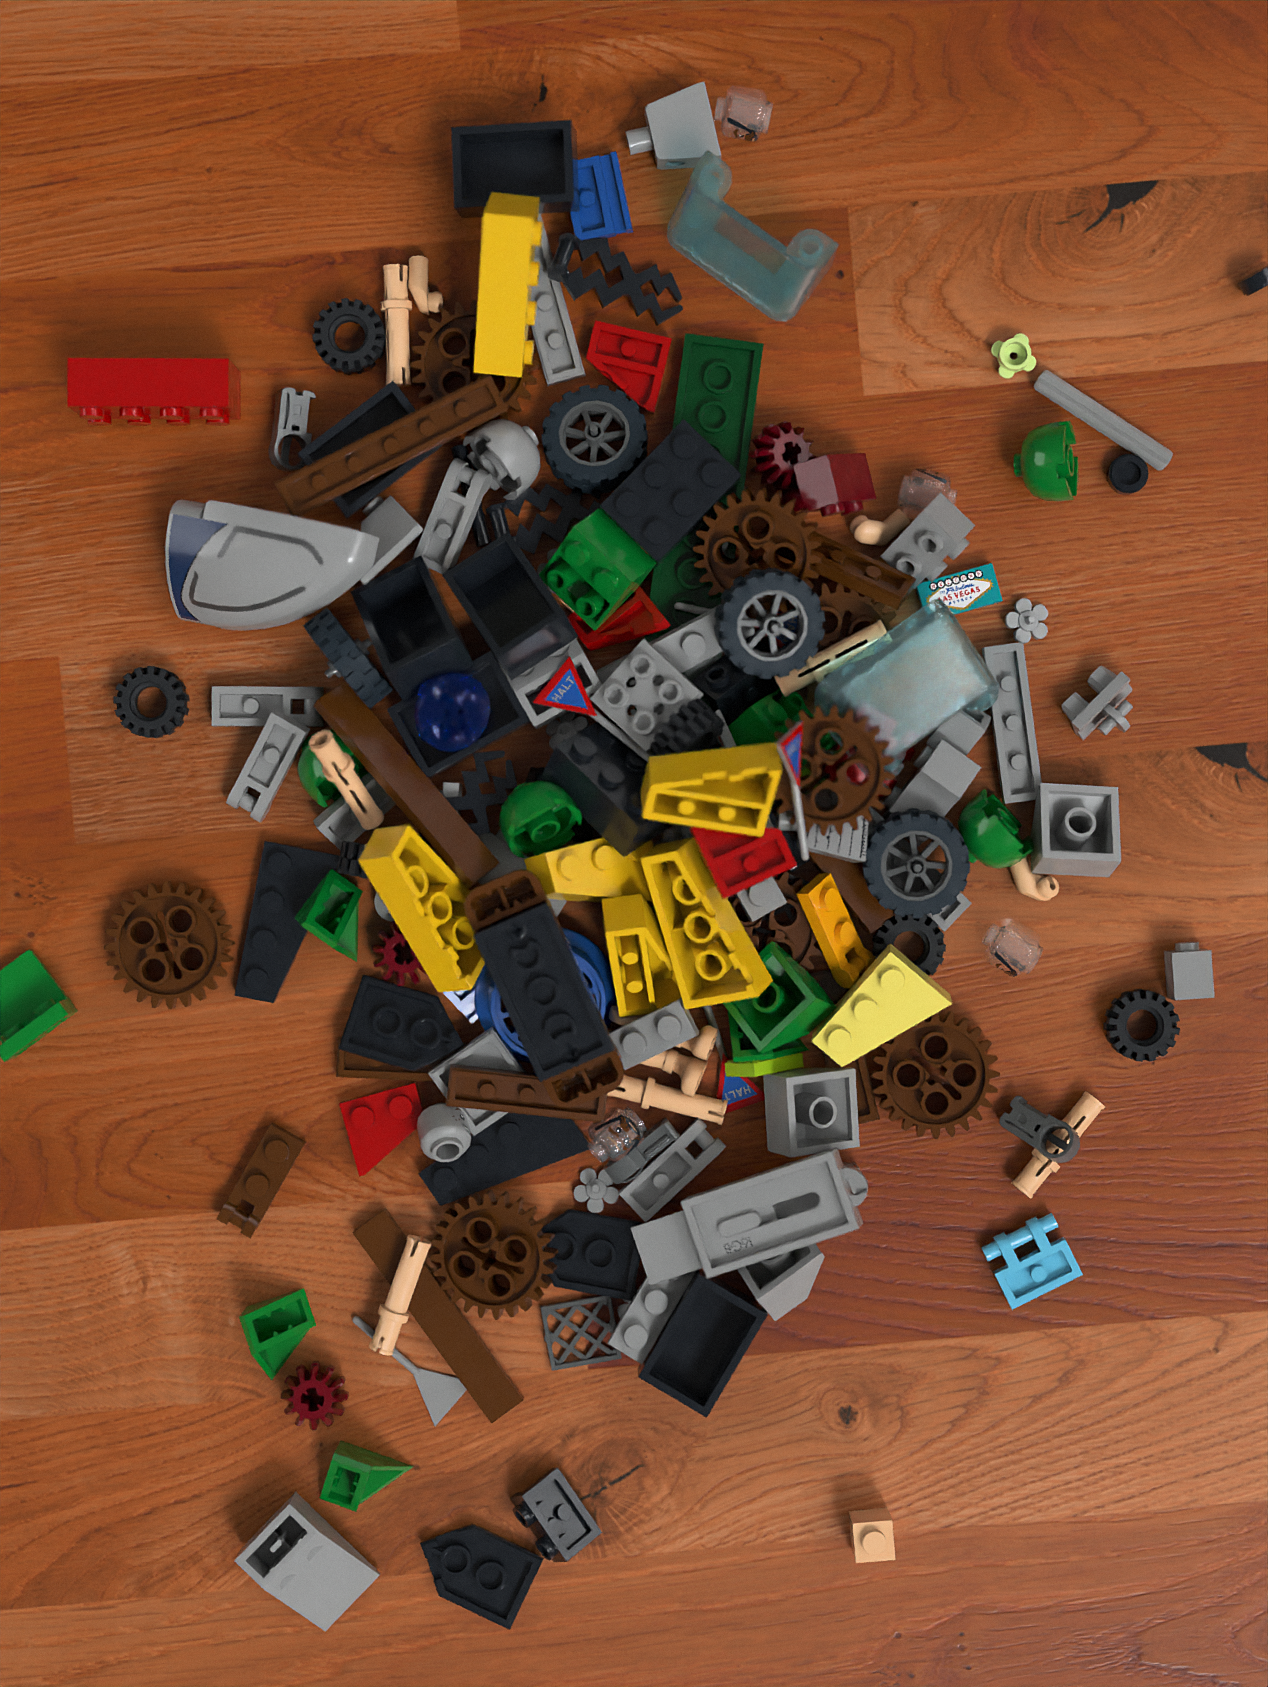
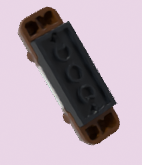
(543, 989)

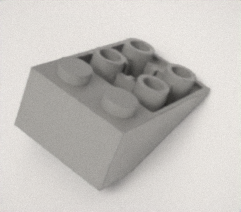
(532, 682)
(306, 1563)

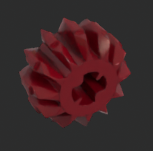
(770, 445)
(391, 954)
(304, 1403)

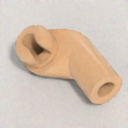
(418, 286)
(878, 532)
(1033, 884)

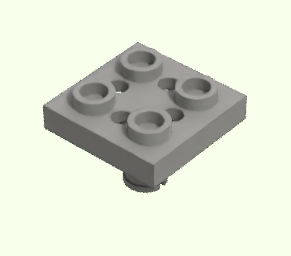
(651, 700)

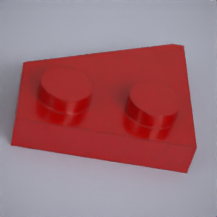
(630, 361)
(631, 620)
(742, 859)
(380, 1123)

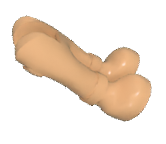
(687, 1067)

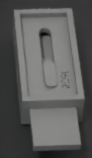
(754, 1218)

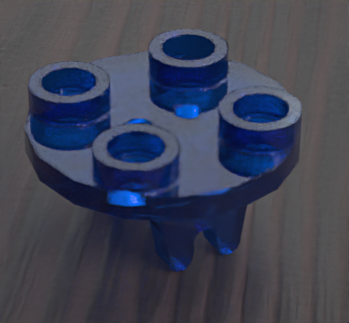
(451, 693)

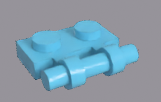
(1037, 1271)

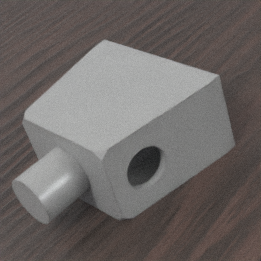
(677, 129)

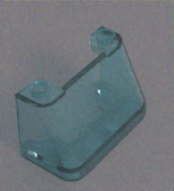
(741, 253)
(911, 681)

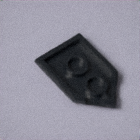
(398, 1026)
(594, 1253)
(481, 1572)

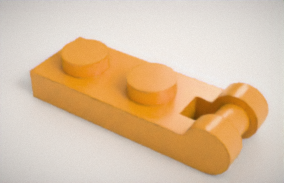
(834, 930)

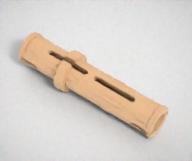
(397, 324)
(792, 682)
(329, 755)
(670, 1099)
(1039, 1166)
(394, 1310)

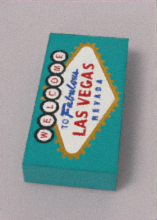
(963, 590)

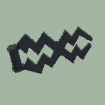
(630, 283)
(528, 540)
(474, 799)

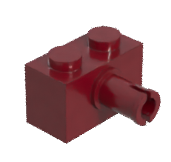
(832, 485)

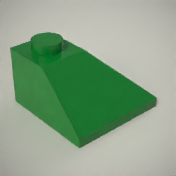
(786, 1008)

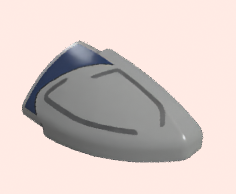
(257, 565)

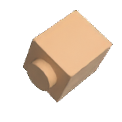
(872, 1535)

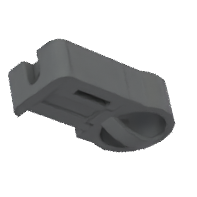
(289, 422)
(1037, 1128)
(654, 1141)

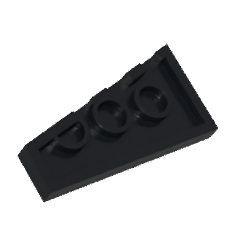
(273, 934)
(503, 1152)

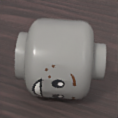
(443, 1132)

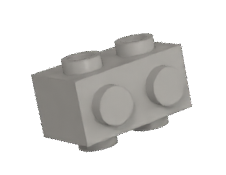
(928, 540)

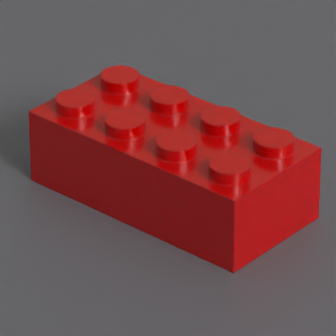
(154, 390)

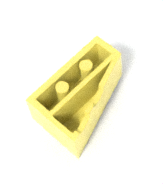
(878, 1007)

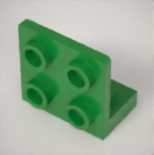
(29, 1005)

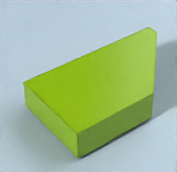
(763, 1067)

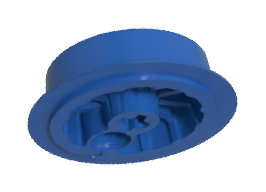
(590, 960)

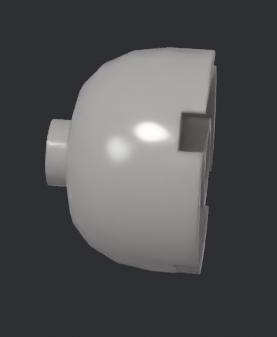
(506, 453)

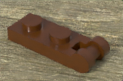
(262, 1178)

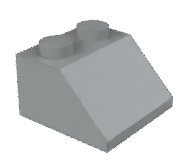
(1076, 830)
(811, 1110)

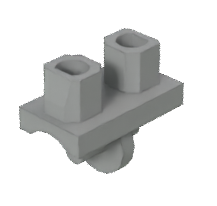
(1111, 692)

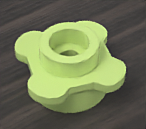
(1017, 345)

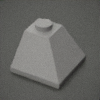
(392, 527)
(784, 1279)

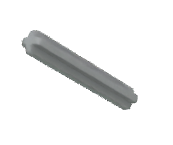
(1103, 420)

